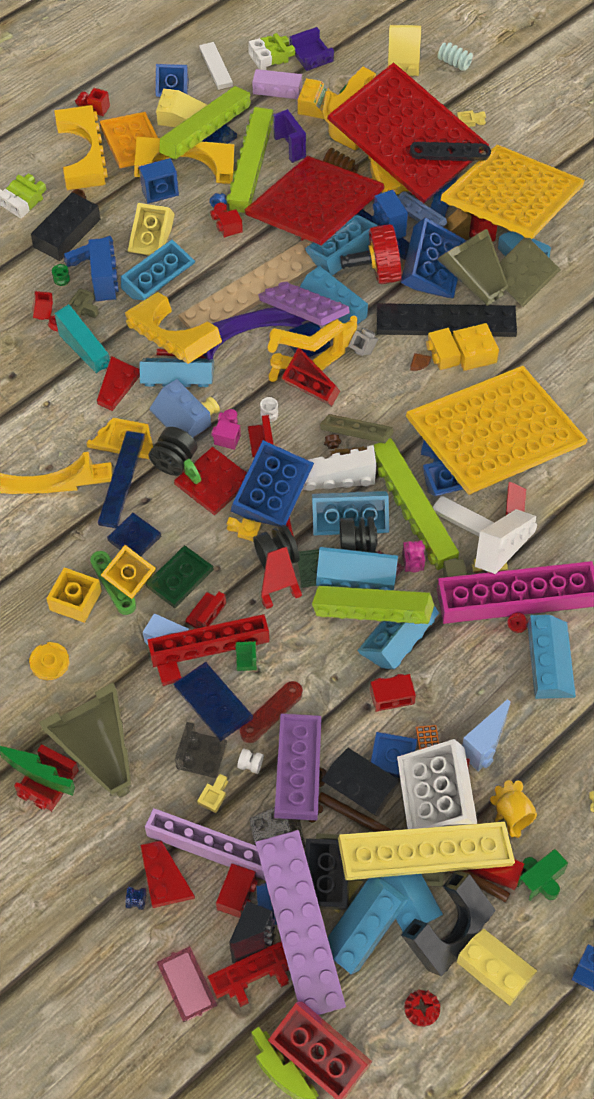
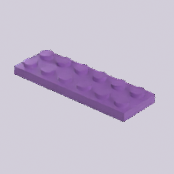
(304, 303)
(298, 767)

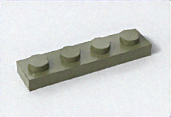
(356, 428)

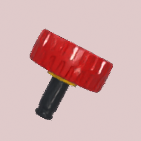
(382, 255)

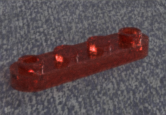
(271, 711)

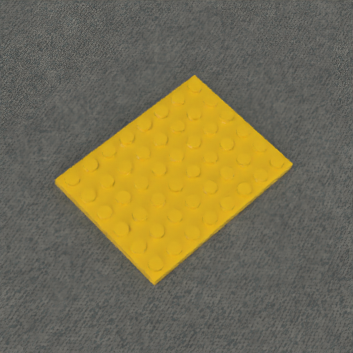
(513, 191)
(496, 429)

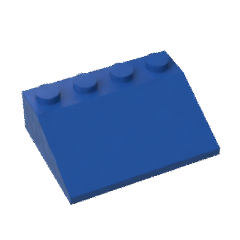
(422, 267)
(271, 485)

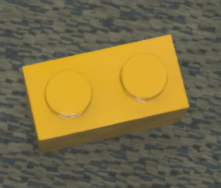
(443, 349)

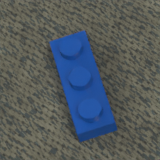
(80, 254)

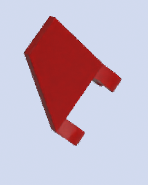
(278, 575)

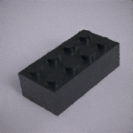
(65, 226)

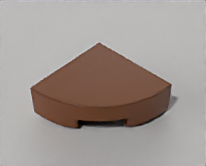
(420, 362)

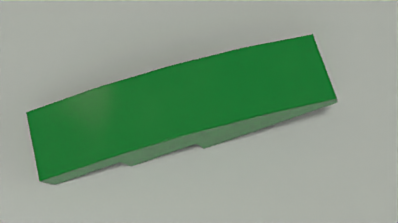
(31, 766)

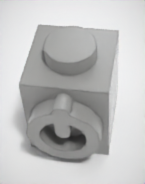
(363, 342)

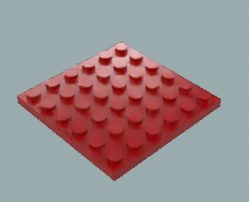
(314, 199)

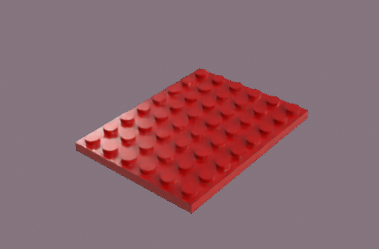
(394, 114)

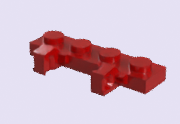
(234, 978)

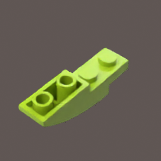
(286, 1077)

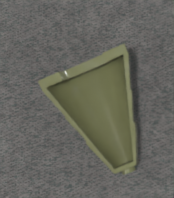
(95, 740)

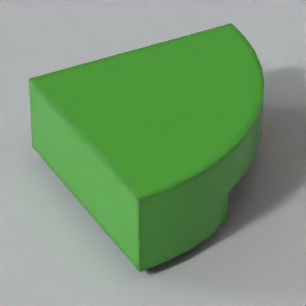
(191, 471)

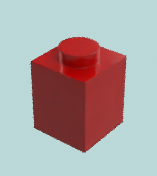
(42, 305)

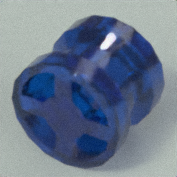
(135, 898)

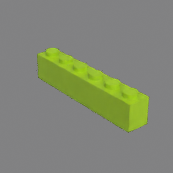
(373, 604)

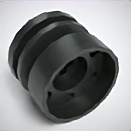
(172, 450)
(358, 537)
(280, 538)

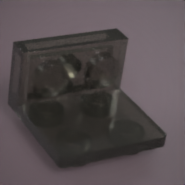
(199, 752)
(266, 826)

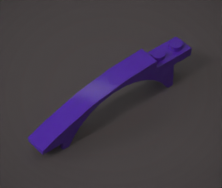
(244, 322)

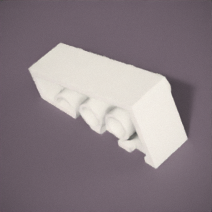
(343, 470)
(503, 540)

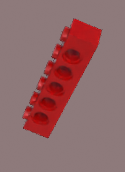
(208, 640)

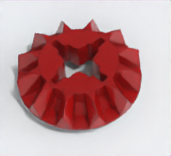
(415, 1015)

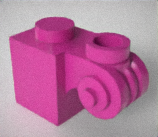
(227, 430)
(413, 556)

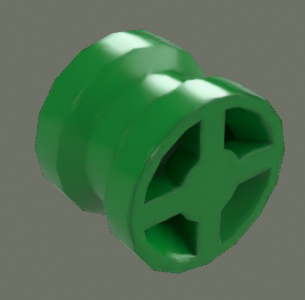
(60, 275)

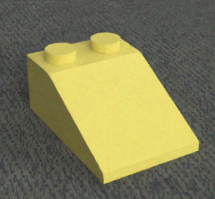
(405, 47)
(176, 107)
(150, 228)

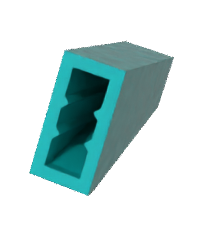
(81, 339)

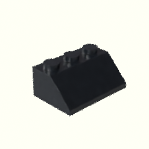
(361, 781)
(327, 873)
(252, 933)

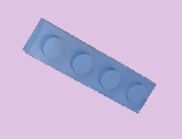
(419, 211)

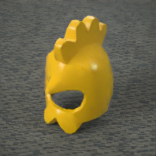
(513, 807)

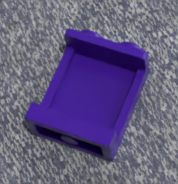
(311, 49)
(287, 127)

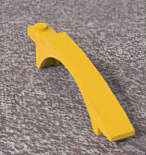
(68, 479)

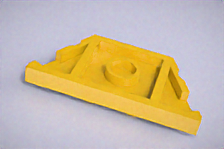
(112, 436)

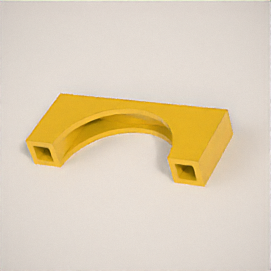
(216, 156)
(89, 170)
(184, 344)

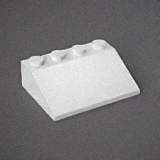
(437, 787)

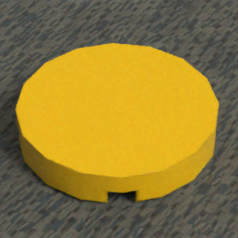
(49, 661)

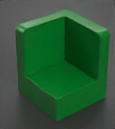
(246, 656)

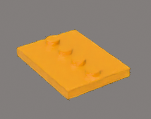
(122, 135)

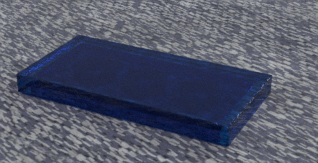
(213, 701)

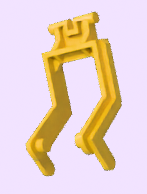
(340, 332)

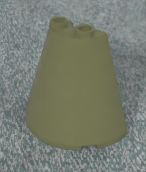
(477, 267)

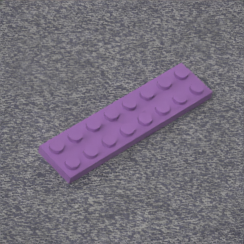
(300, 922)

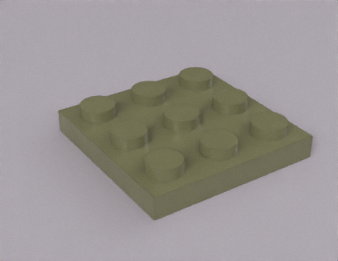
(527, 270)

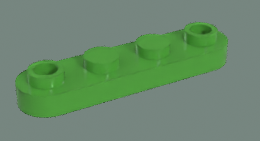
(117, 597)

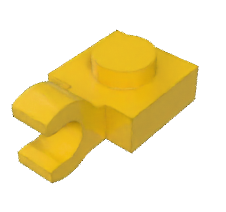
(246, 529)

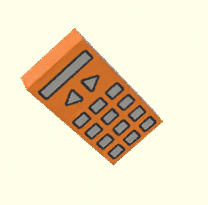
(427, 736)

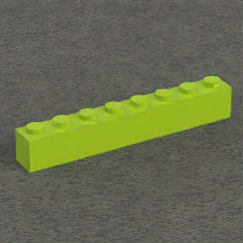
(204, 122)
(250, 159)
(414, 504)

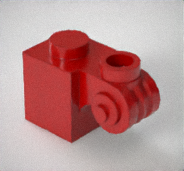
(97, 98)
(227, 222)

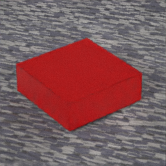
(169, 673)

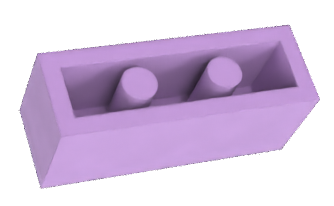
(277, 84)

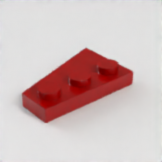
(116, 383)
(163, 876)

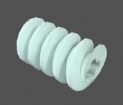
(455, 57)

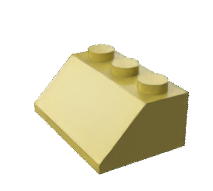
(496, 966)

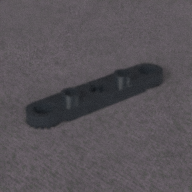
(440, 151)

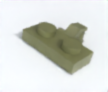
(82, 303)

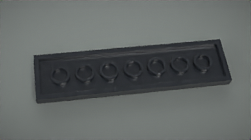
(427, 318)

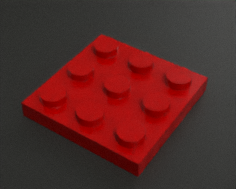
(218, 483)

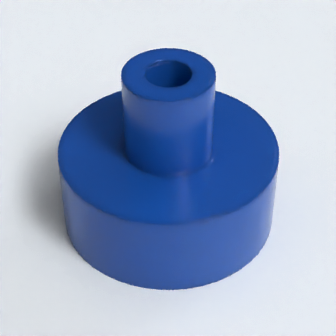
(218, 198)

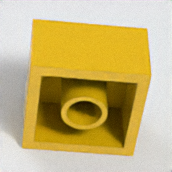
(476, 346)
(74, 595)

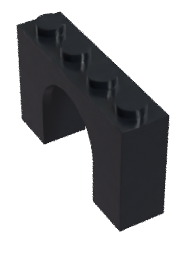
(472, 914)

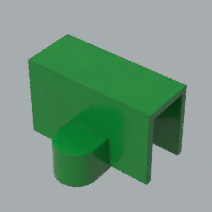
(542, 875)

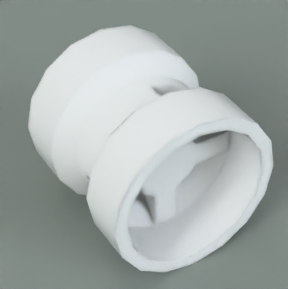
(269, 407)
(250, 761)

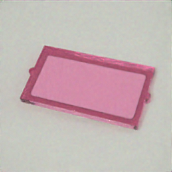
(186, 984)

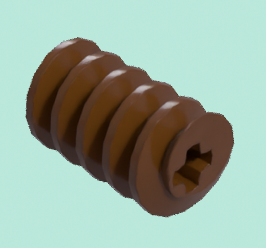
(337, 159)

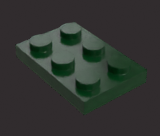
(179, 576)

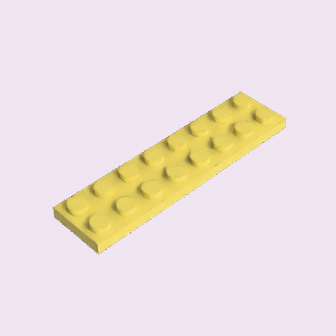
(425, 850)

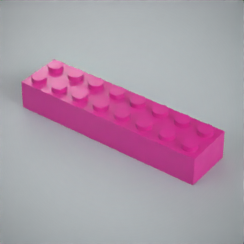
(516, 591)

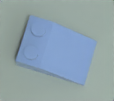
(484, 738)

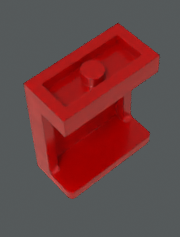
(41, 795)

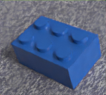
(102, 269)

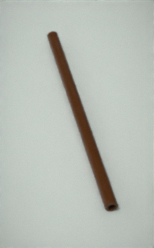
(375, 826)

